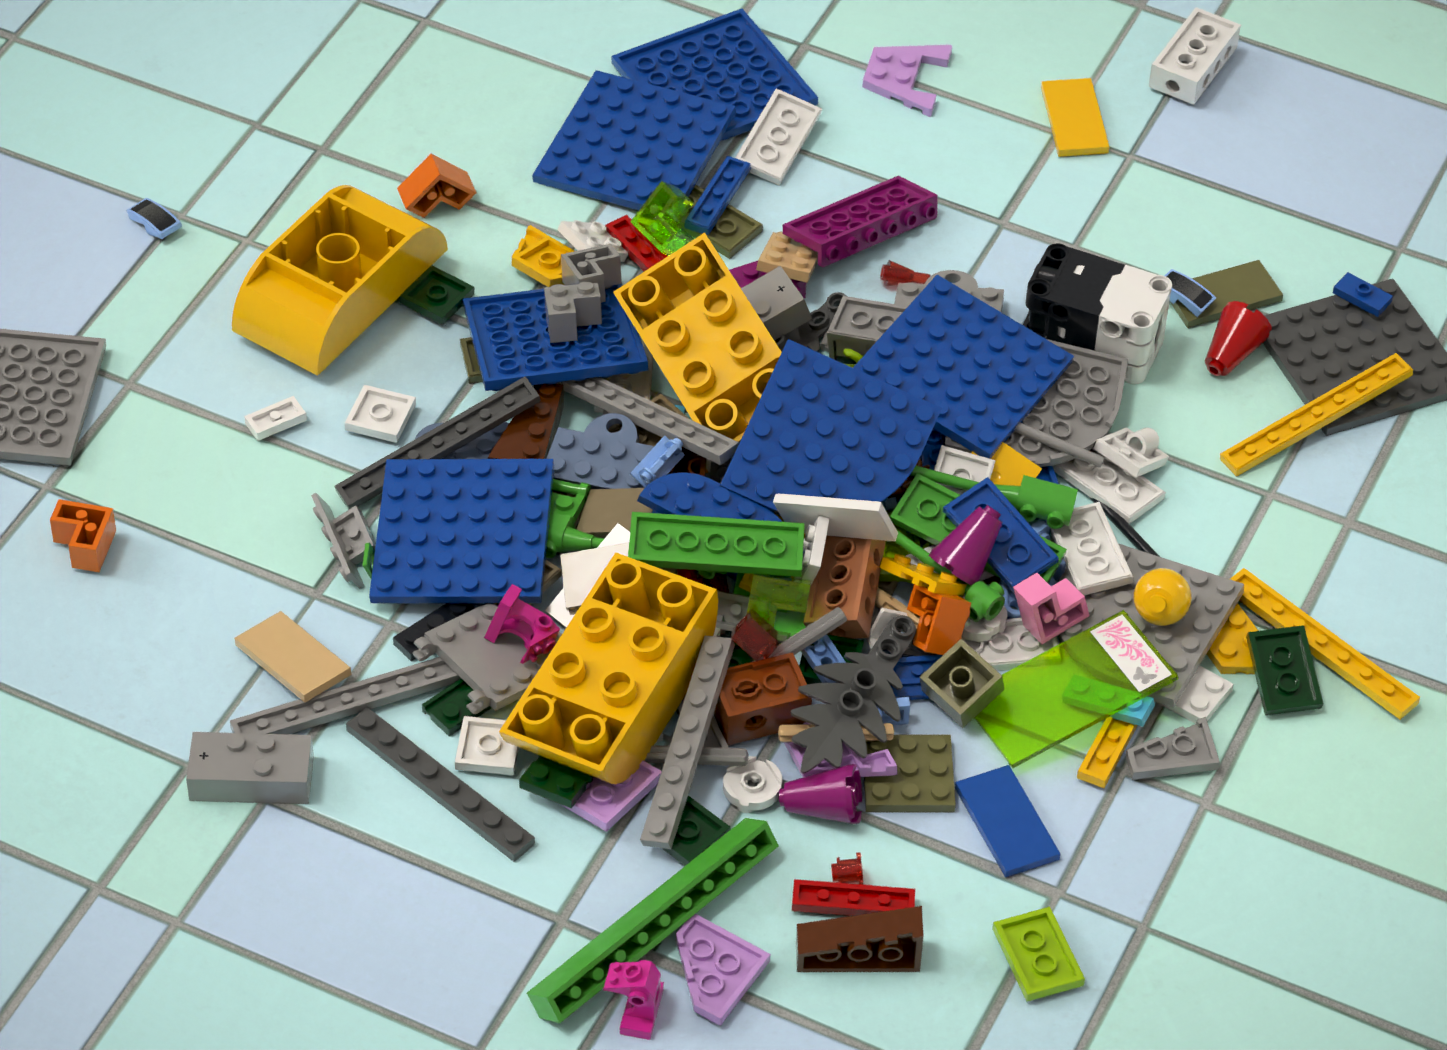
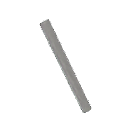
(1059, 444)

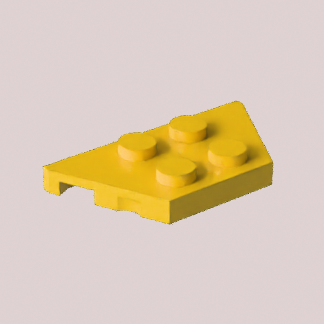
(540, 257)
(1230, 648)

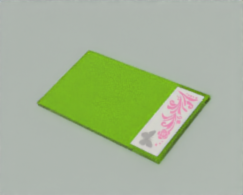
(1073, 688)

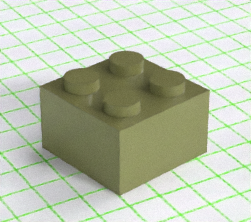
(962, 683)

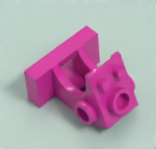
(524, 621)
(644, 990)

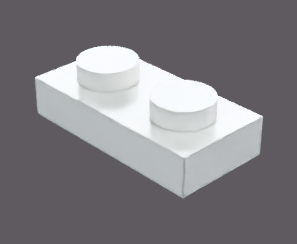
(275, 418)

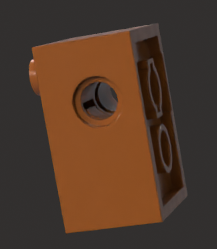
(760, 698)

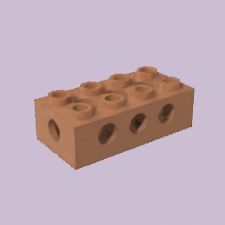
(847, 581)

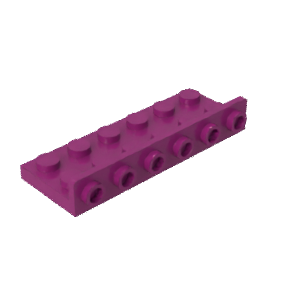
(863, 219)

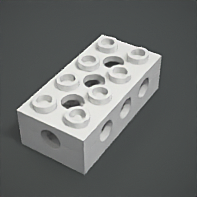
(1194, 55)

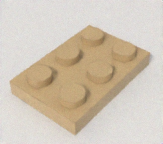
(793, 257)

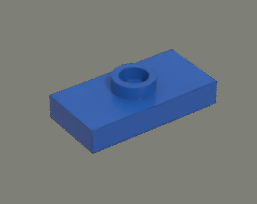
(1362, 294)

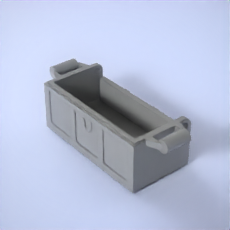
(858, 325)

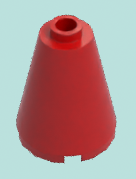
(1236, 337)

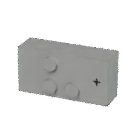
(777, 302)
(250, 768)

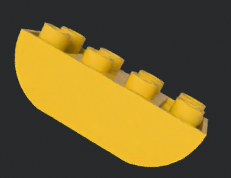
(332, 276)
(703, 335)
(616, 671)

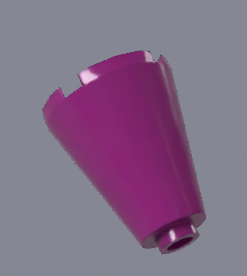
(969, 545)
(825, 795)

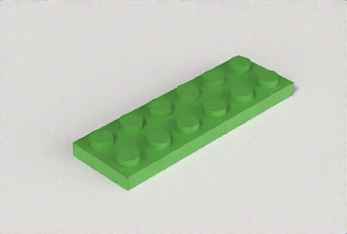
(923, 515)
(717, 544)

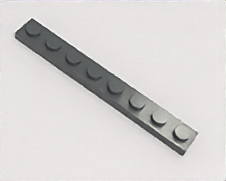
(443, 439)
(440, 784)

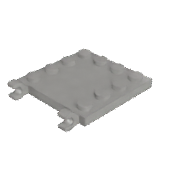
(487, 667)

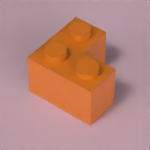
(435, 182)
(85, 530)
(940, 619)

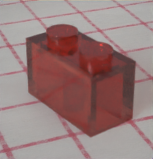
(755, 636)

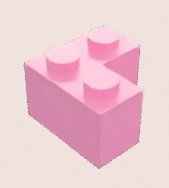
(1049, 609)

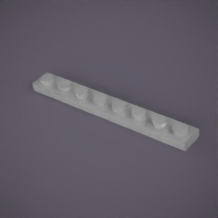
(654, 418)
(348, 699)
(687, 742)

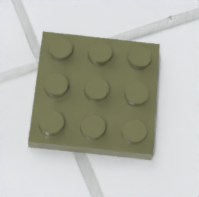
(922, 778)

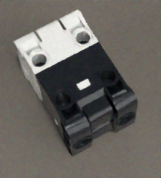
(1099, 306)

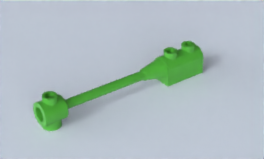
(1031, 499)
(565, 539)
(984, 599)

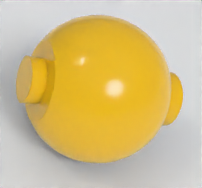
(1162, 596)

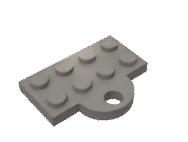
(909, 291)

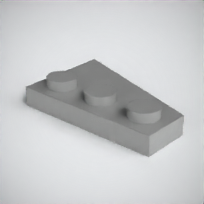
(1179, 753)

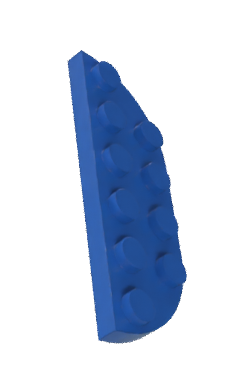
(700, 496)

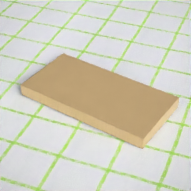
(293, 656)

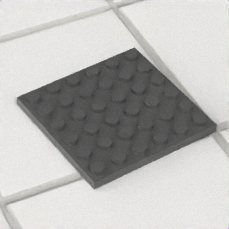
(1335, 340)

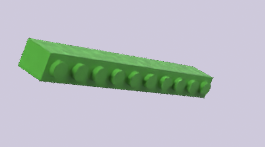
(653, 919)

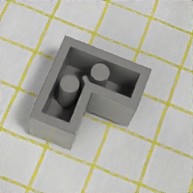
(592, 265)
(571, 307)

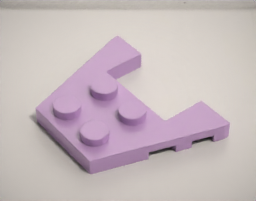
(895, 69)
(874, 764)

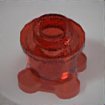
(848, 870)

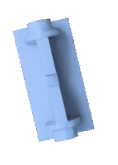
(658, 461)

